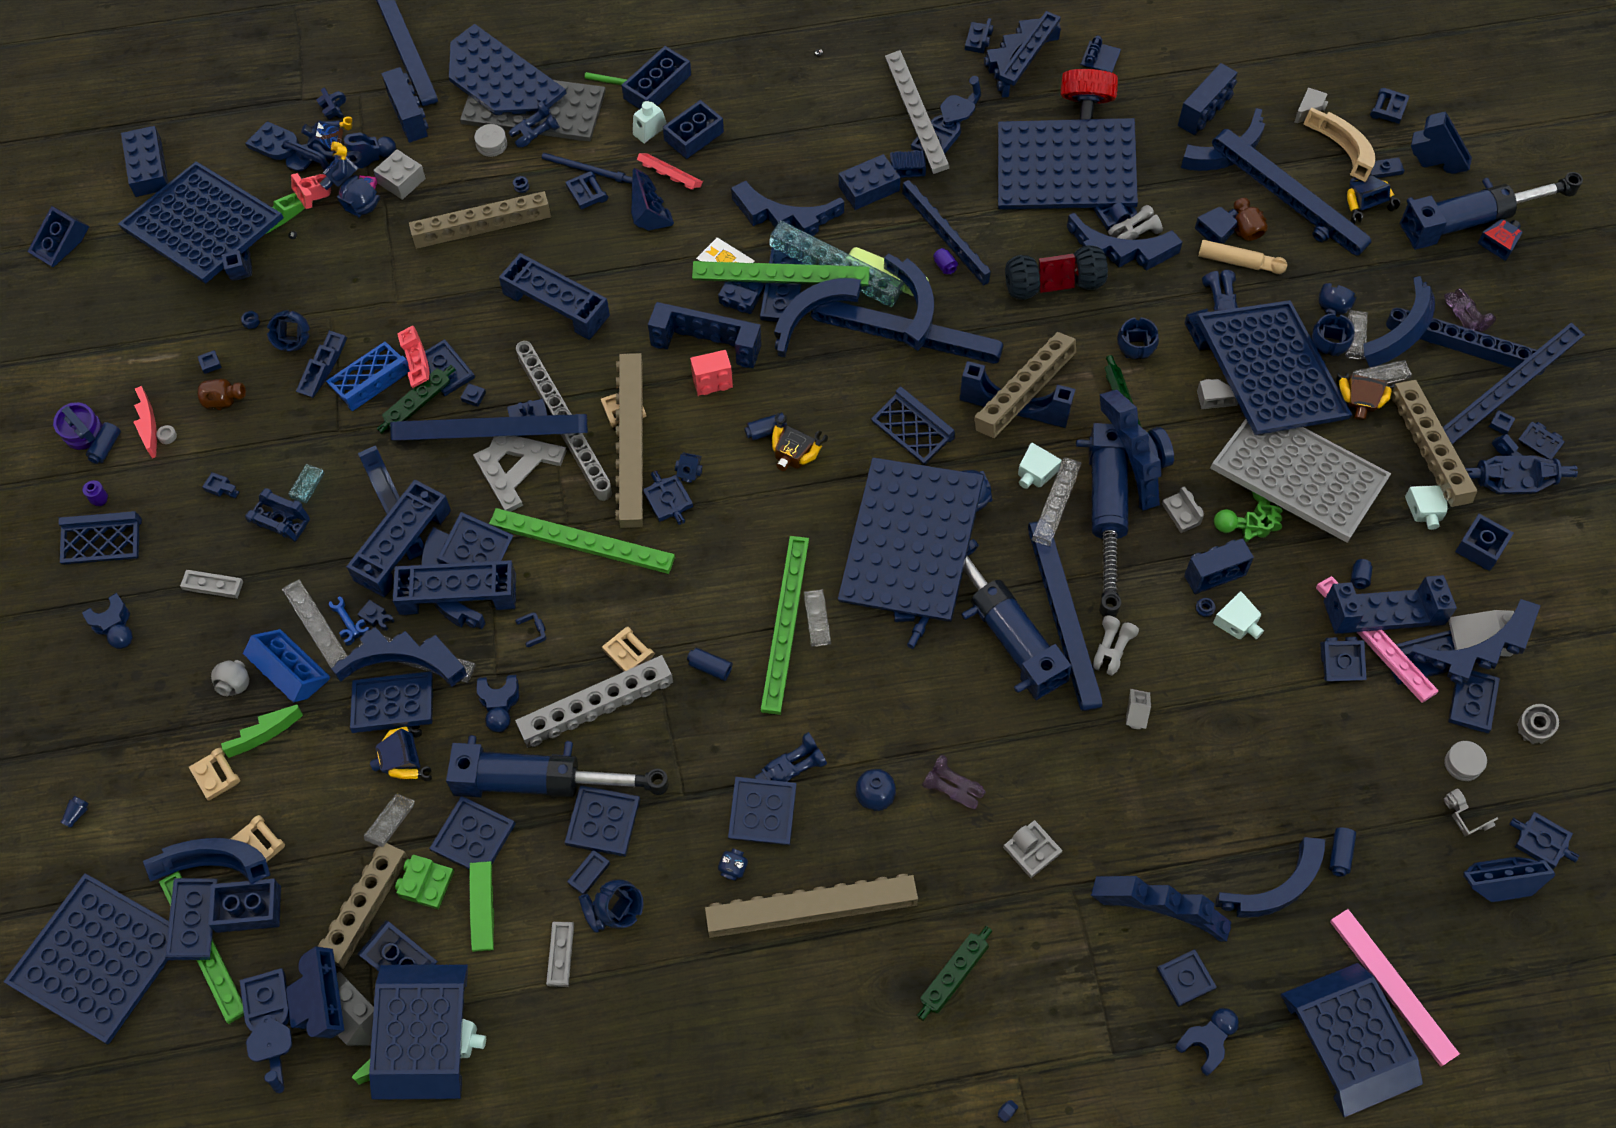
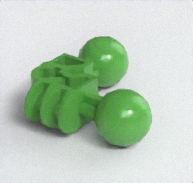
(1252, 523)

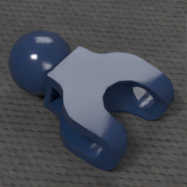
(367, 148)
(111, 622)
(498, 702)
(1211, 1038)

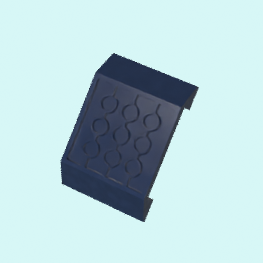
(417, 1032)
(1356, 1038)

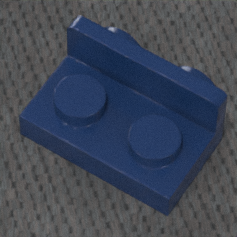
(978, 36)
(1541, 440)

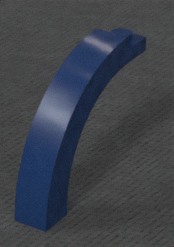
(1210, 159)
(237, 265)
(917, 282)
(827, 291)
(1407, 332)
(385, 489)
(453, 611)
(209, 852)
(1256, 905)

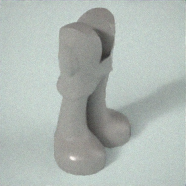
(1126, 228)
(1111, 626)

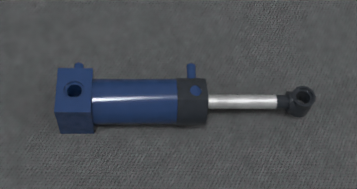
(1428, 220)
(1041, 666)
(555, 775)

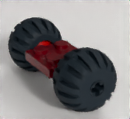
(1055, 273)

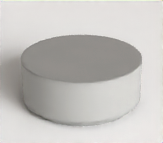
(166, 434)

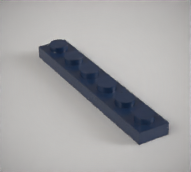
(1029, 48)

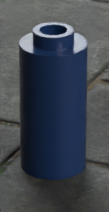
(762, 427)
(103, 443)
(709, 663)
(1342, 851)

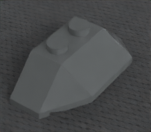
(356, 1014)

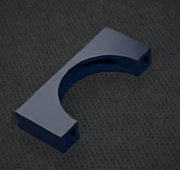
(1050, 409)

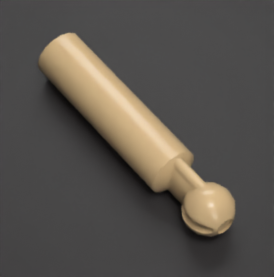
(1241, 257)

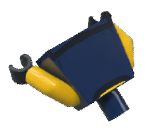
(1368, 194)
(399, 755)

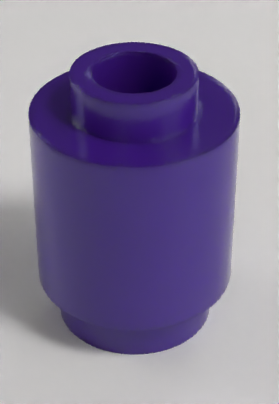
(945, 261)
(95, 493)

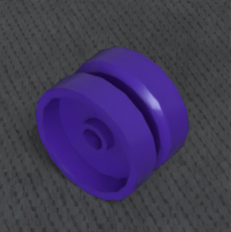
(68, 434)

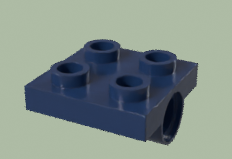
(1114, 215)

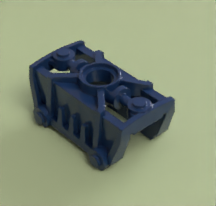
(281, 508)

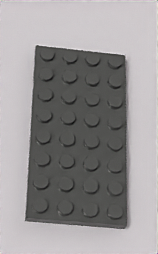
(574, 112)

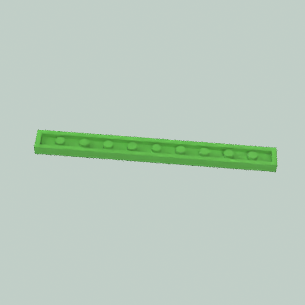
(776, 272)
(583, 541)
(785, 626)

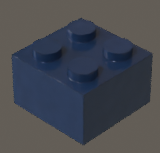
(1484, 542)

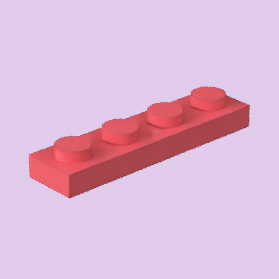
(666, 169)

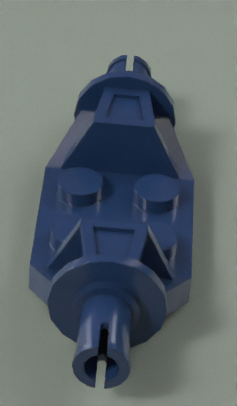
(1520, 473)

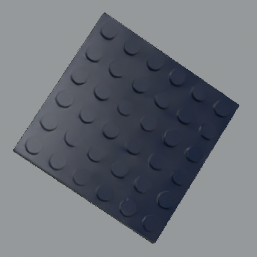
(93, 959)

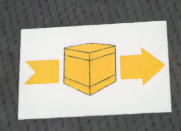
(722, 252)

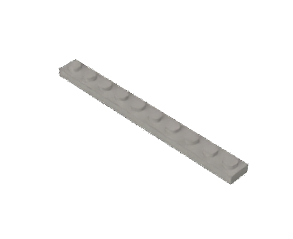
(917, 112)

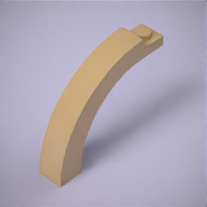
(1347, 137)

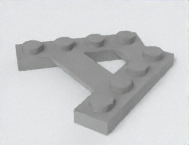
(532, 454)

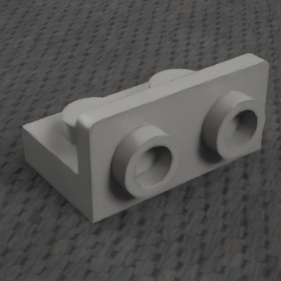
(1183, 510)

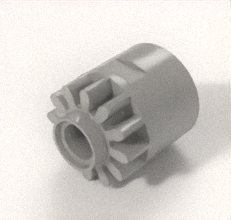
(1540, 714)

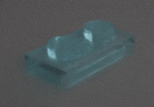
(306, 483)

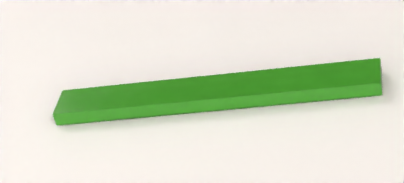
(214, 971)

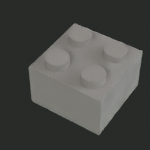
(399, 174)

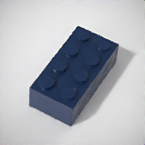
(657, 78)
(1207, 99)
(405, 104)
(144, 160)

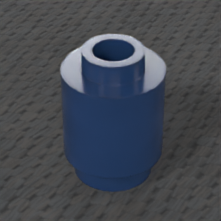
(1361, 573)

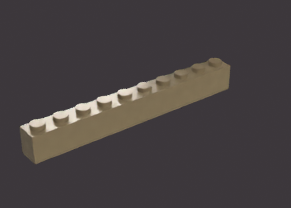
(630, 440)
(811, 906)

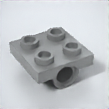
(1032, 848)

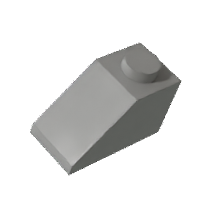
(1312, 99)
(1215, 394)
(1138, 709)

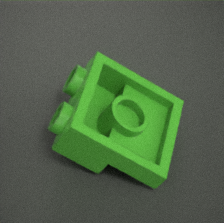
(424, 882)

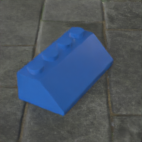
(285, 664)

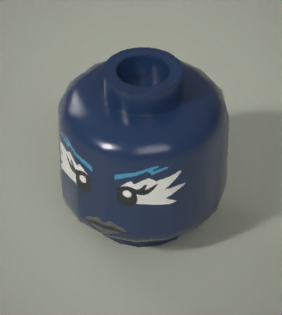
(732, 864)

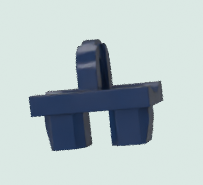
(334, 106)

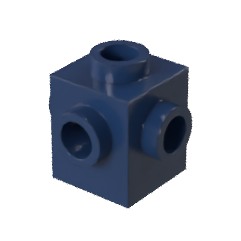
(691, 461)

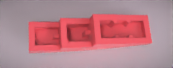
(146, 424)

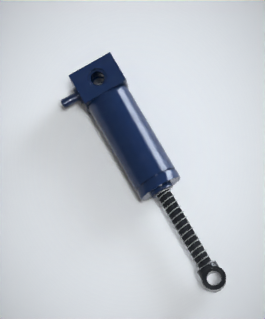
(1109, 503)

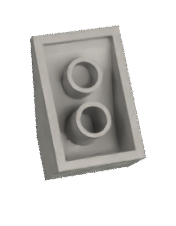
(1478, 627)

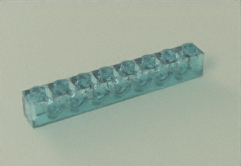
(816, 252)

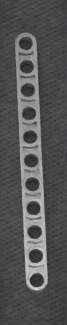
(542, 383)

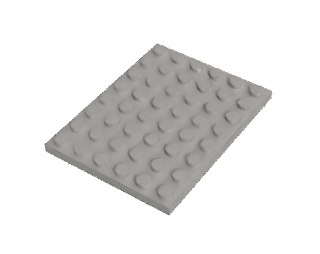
(1304, 476)

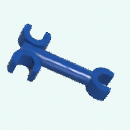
(353, 631)

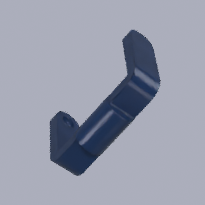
(539, 625)

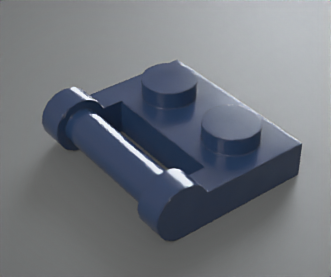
(1395, 107)
(582, 193)

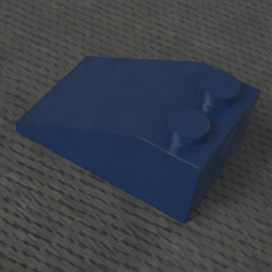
(57, 236)
(393, 947)

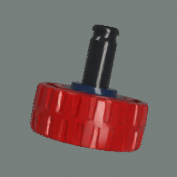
(1089, 87)

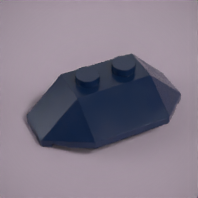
(1508, 877)

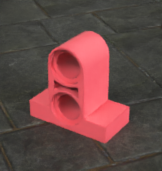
(309, 189)

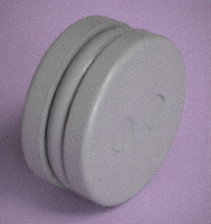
(490, 140)
(1465, 760)

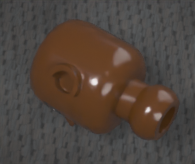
(1250, 221)
(219, 393)

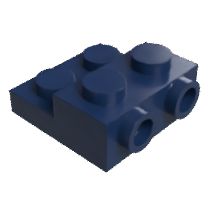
(741, 295)
(1343, 659)

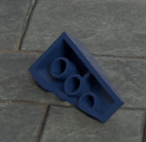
(647, 205)

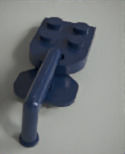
(953, 110)
(281, 144)
(266, 1017)

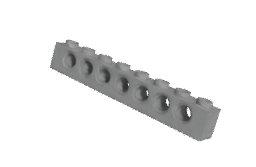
(583, 700)

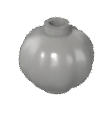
(230, 678)

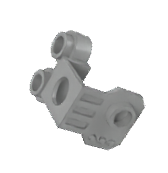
(1456, 800)

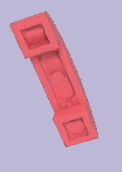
(415, 356)

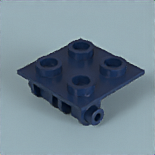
(1100, 56)

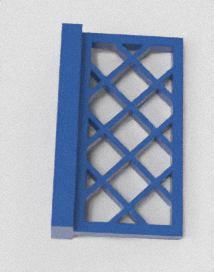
(375, 382)

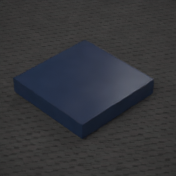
(1186, 978)

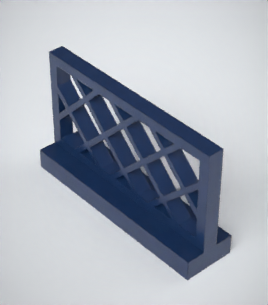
(920, 412)
(103, 522)

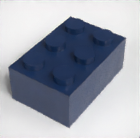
(693, 129)
(869, 182)
(1218, 566)
(244, 905)

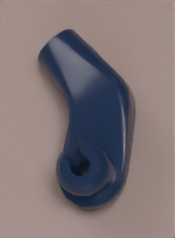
(589, 913)

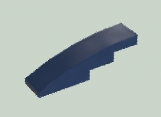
(322, 364)

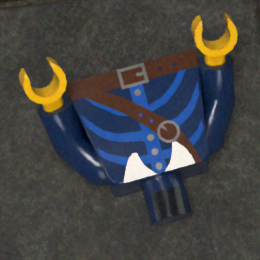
(324, 133)
(339, 169)

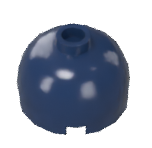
(1336, 300)
(875, 789)

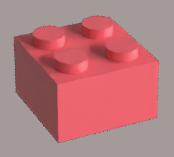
(711, 372)

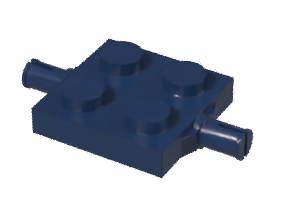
(667, 498)
(1543, 840)

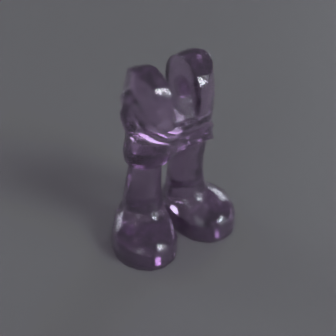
(1460, 302)
(959, 794)

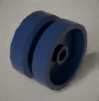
(1161, 446)

